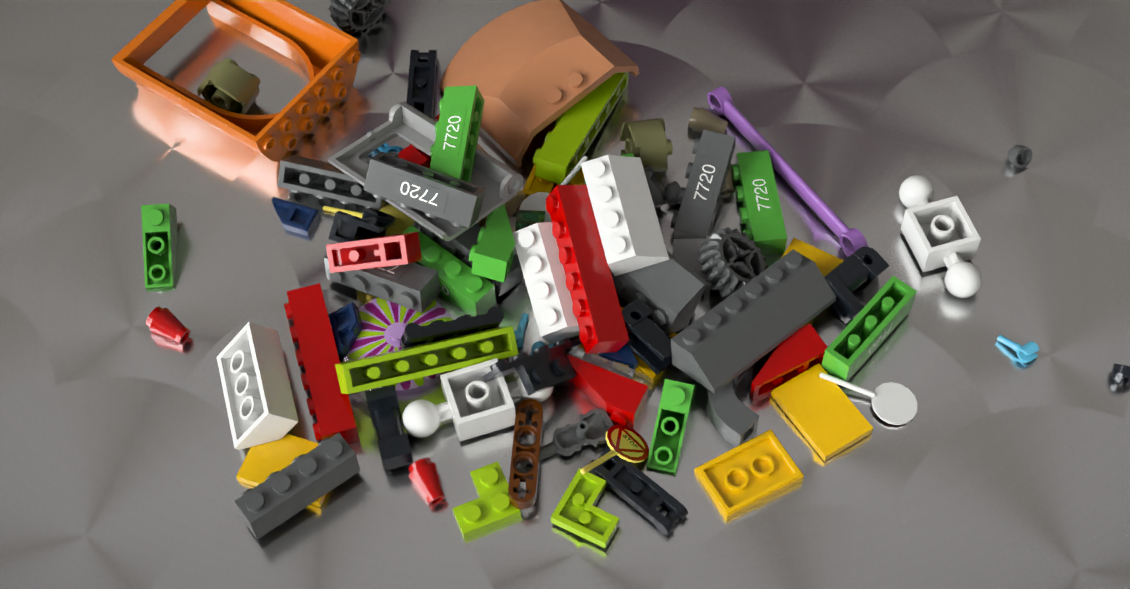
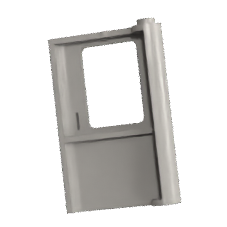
(419, 130)

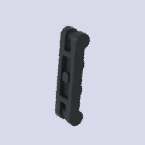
(422, 80)
(440, 330)
(640, 492)

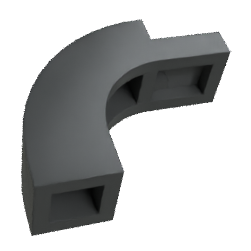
(730, 416)

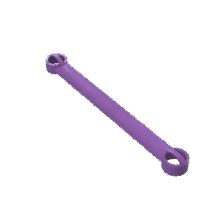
(849, 239)

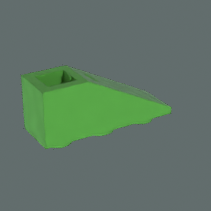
(159, 244)
(495, 247)
(671, 425)

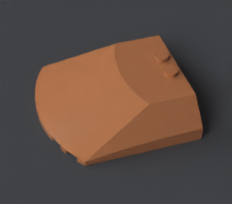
(533, 70)

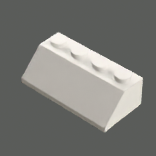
(624, 213)
(546, 282)
(256, 387)

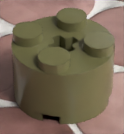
(230, 87)
(647, 141)

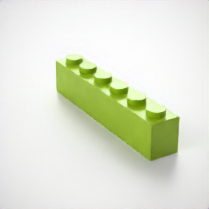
(577, 130)
(426, 359)

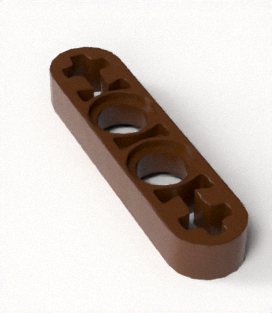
(526, 453)

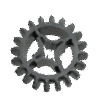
(357, 14)
(730, 260)

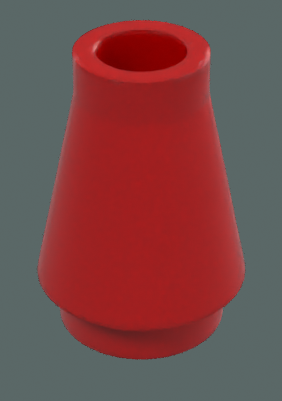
(167, 325)
(426, 479)

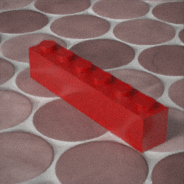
(586, 270)
(319, 357)

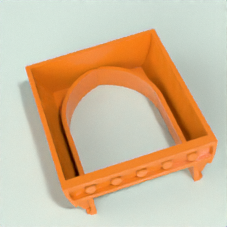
(317, 47)

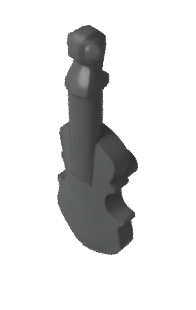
(571, 438)

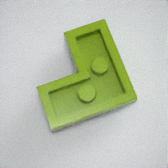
(491, 507)
(578, 511)

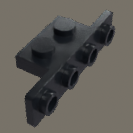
(541, 369)

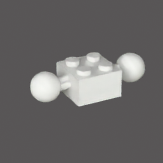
(940, 235)
(470, 403)

